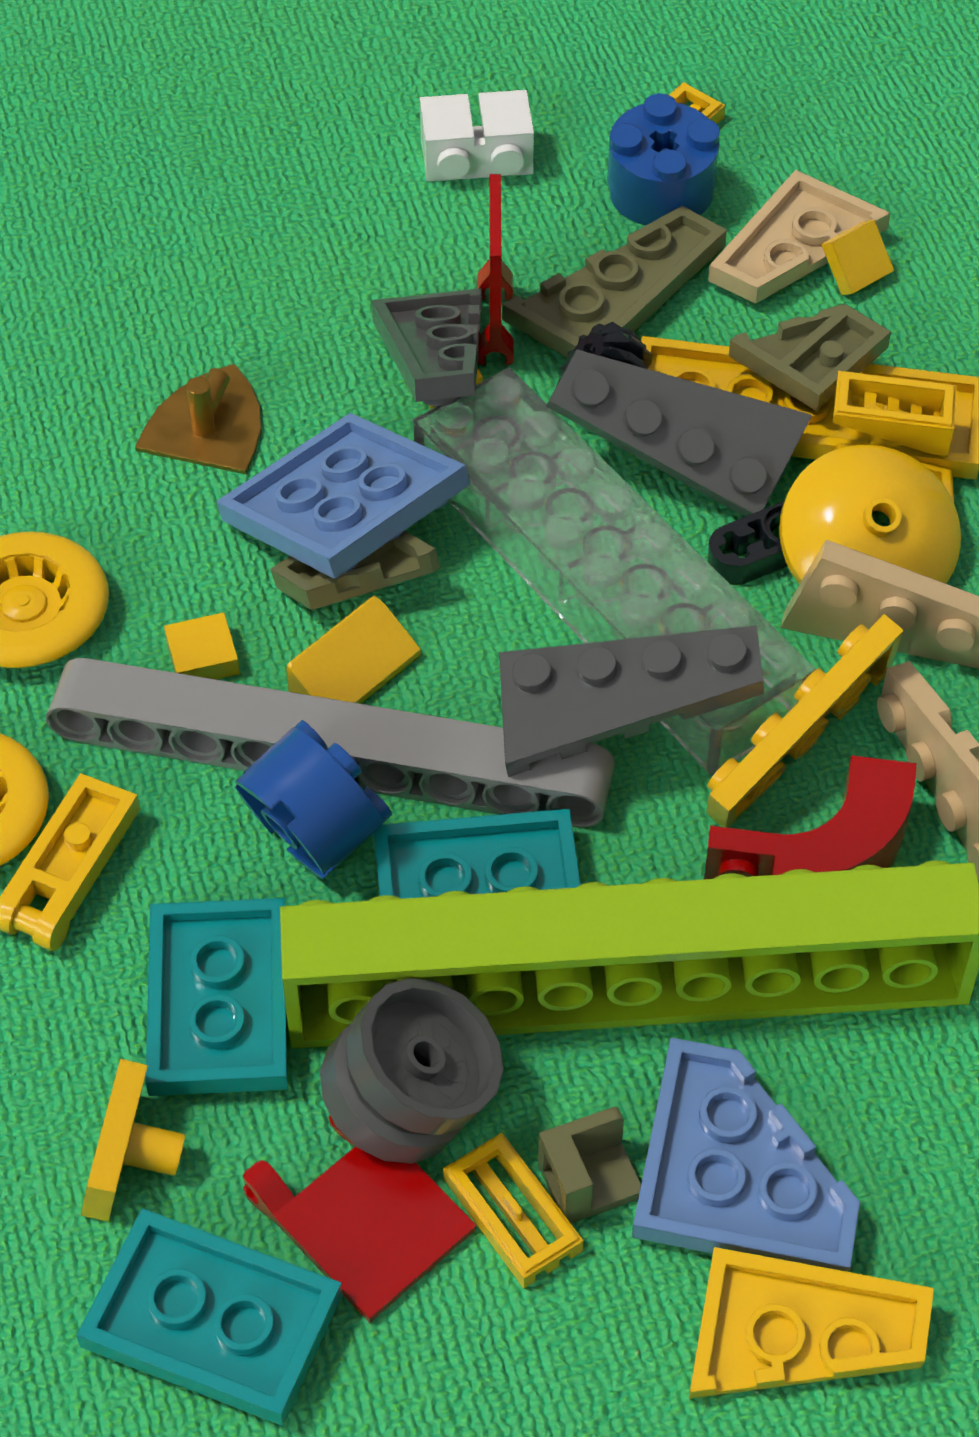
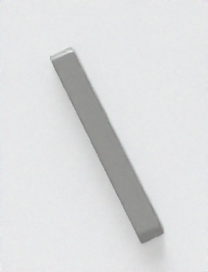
(396, 749)

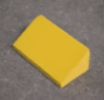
(354, 656)

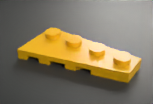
(864, 660)

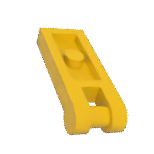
(67, 860)

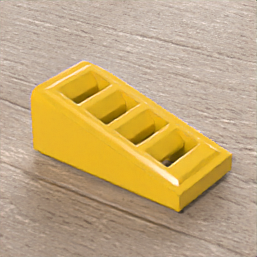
(929, 408)

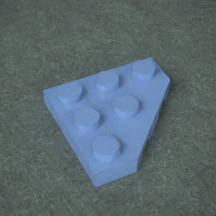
(737, 1168)

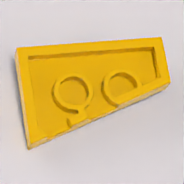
(803, 1324)

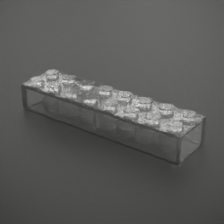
(599, 548)

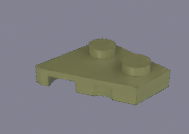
(811, 351)
(389, 565)

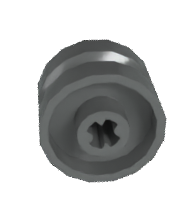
(411, 1070)

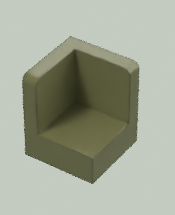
(588, 1165)

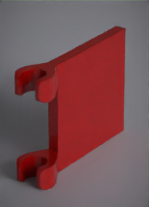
(495, 276)
(364, 1223)

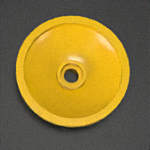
(836, 501)

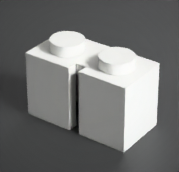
(463, 151)

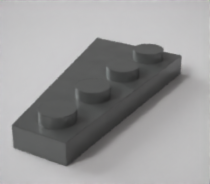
(433, 342)
(694, 432)
(595, 690)

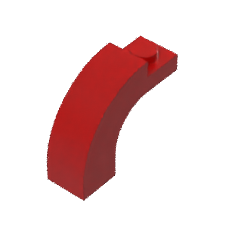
(861, 833)

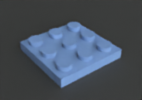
(343, 494)

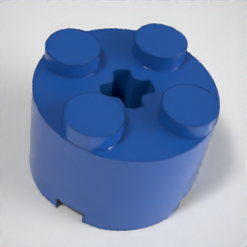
(662, 159)
(312, 799)

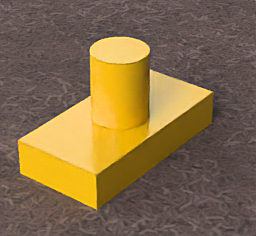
(127, 1143)

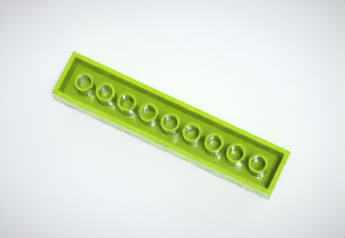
(645, 949)

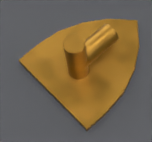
(207, 422)

